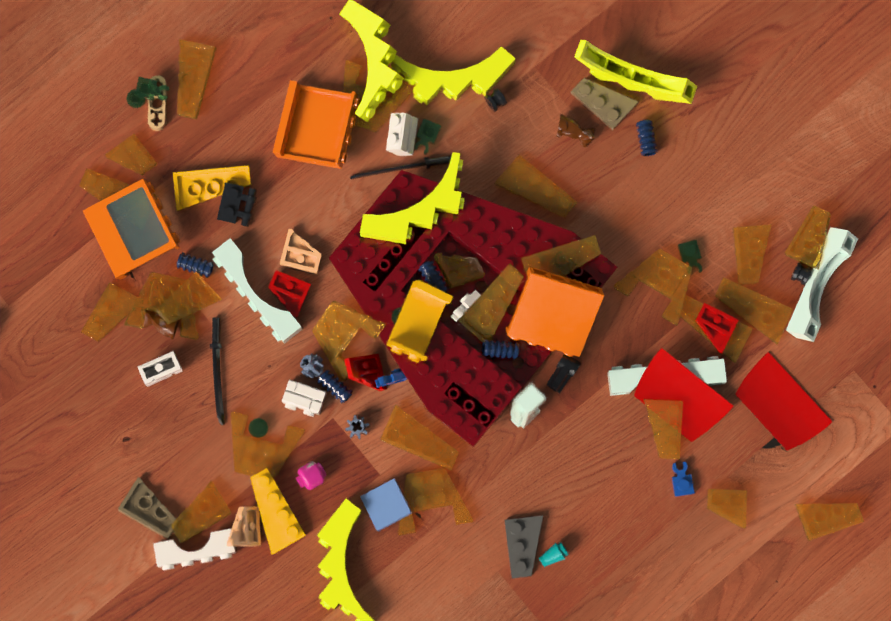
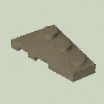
(603, 102)
(147, 510)

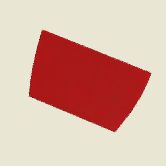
(670, 380)
(781, 404)

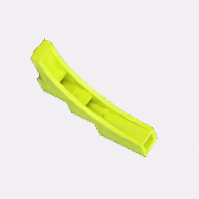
(379, 55)
(634, 78)
(454, 83)
(395, 226)
(333, 565)

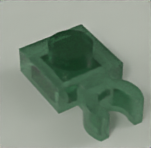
(147, 89)
(428, 134)
(690, 254)

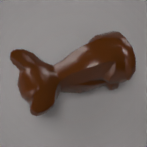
(572, 129)
(160, 325)

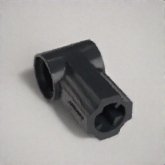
(565, 370)

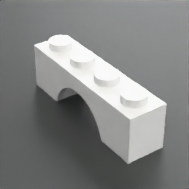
(169, 553)

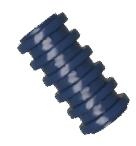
(646, 138)
(195, 265)
(432, 276)
(500, 349)
(336, 387)

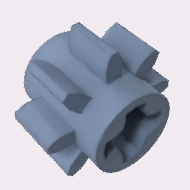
(311, 365)
(358, 432)

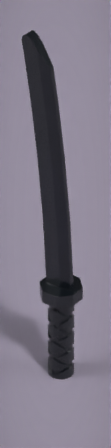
(427, 163)
(216, 346)

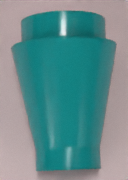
(554, 554)

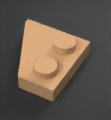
(300, 254)
(246, 528)

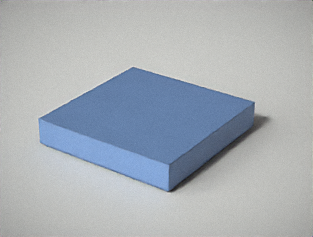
(386, 504)

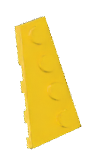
(202, 185)
(277, 518)

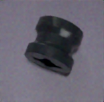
(495, 100)
(801, 273)

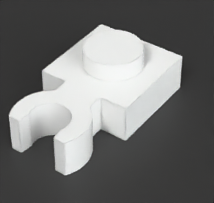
(467, 301)

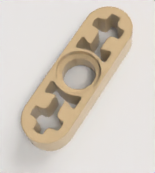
(152, 116)

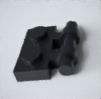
(231, 201)

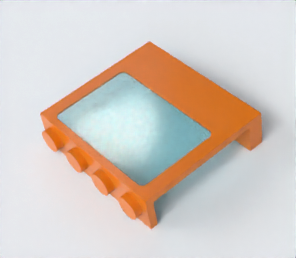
(131, 227)

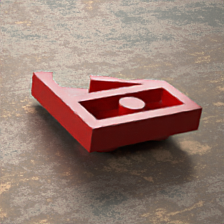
(289, 291)
(716, 326)
(365, 370)

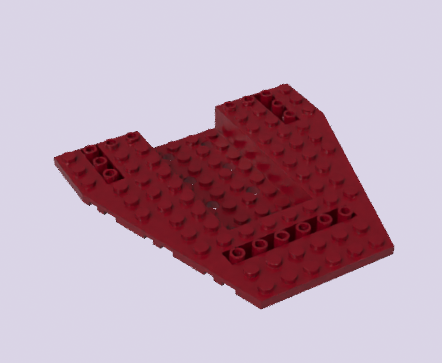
(456, 379)

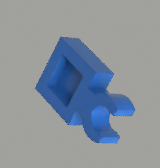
(396, 377)
(682, 483)

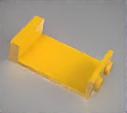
(418, 320)

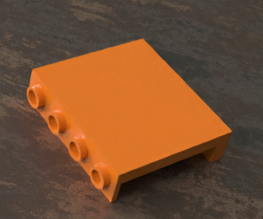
(316, 125)
(555, 312)

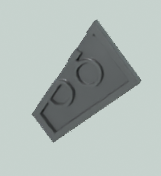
(522, 543)

